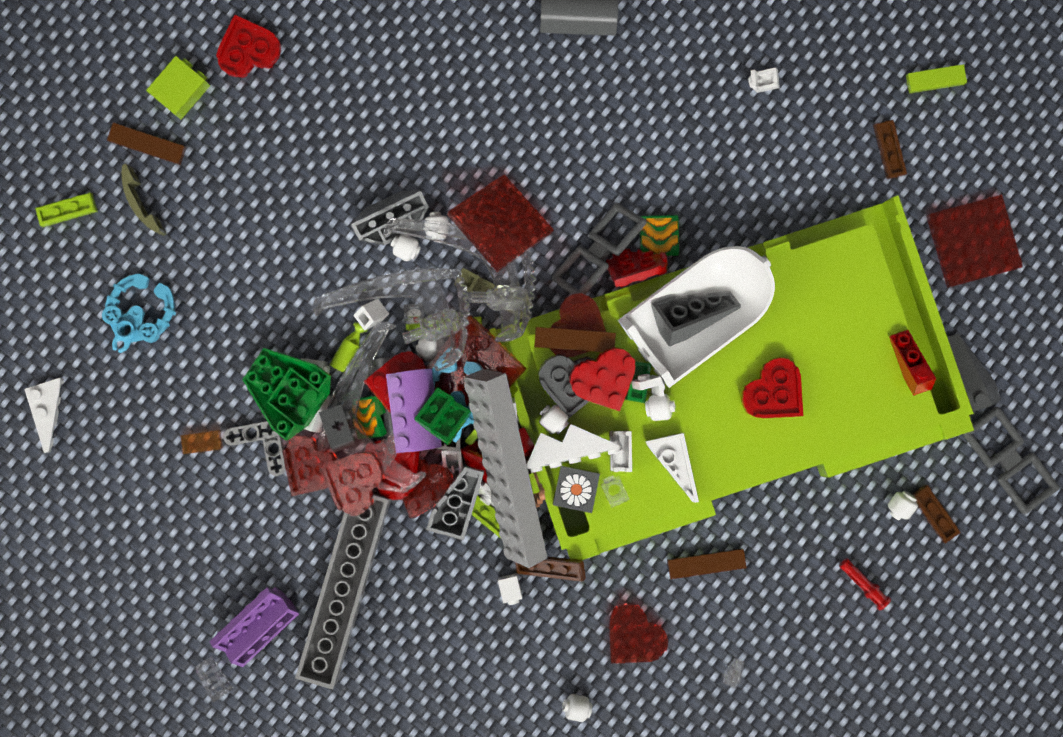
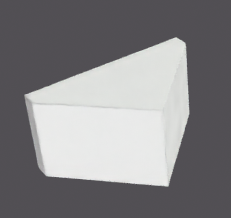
(453, 461)

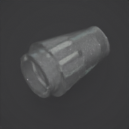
(733, 673)

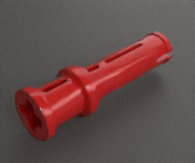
(870, 590)

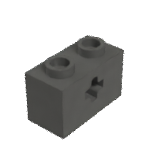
(331, 420)

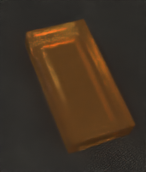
(201, 442)

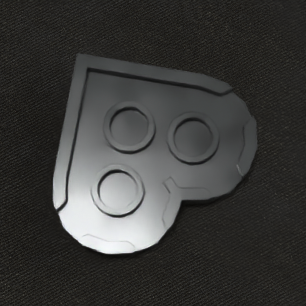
(554, 379)

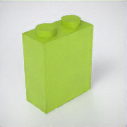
(179, 87)

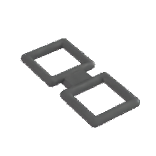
(599, 250)
(1011, 461)

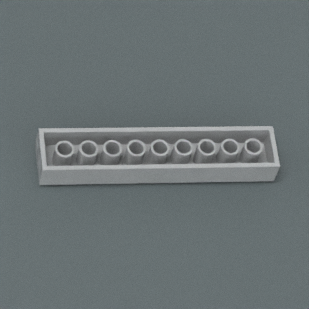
(505, 466)
(342, 594)

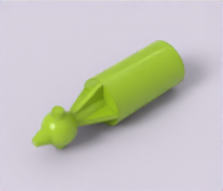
(347, 349)

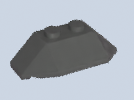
(372, 220)

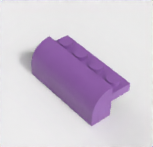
(407, 396)
(255, 626)

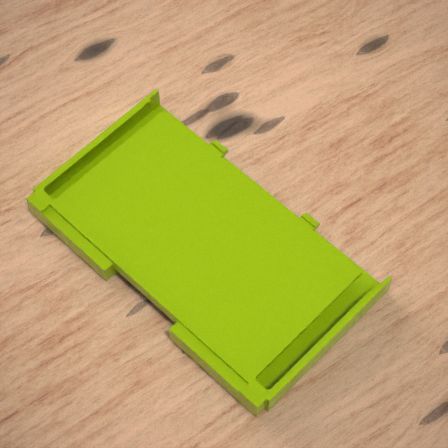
(832, 316)

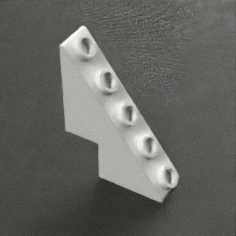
(576, 444)

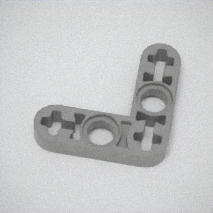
(267, 439)

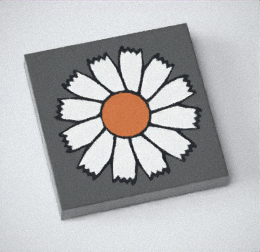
(576, 489)

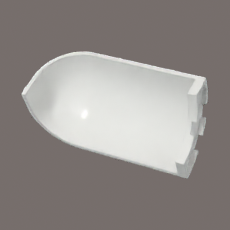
(722, 270)

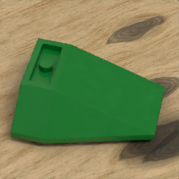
(287, 391)

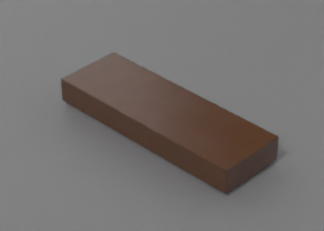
(890, 149)
(935, 514)

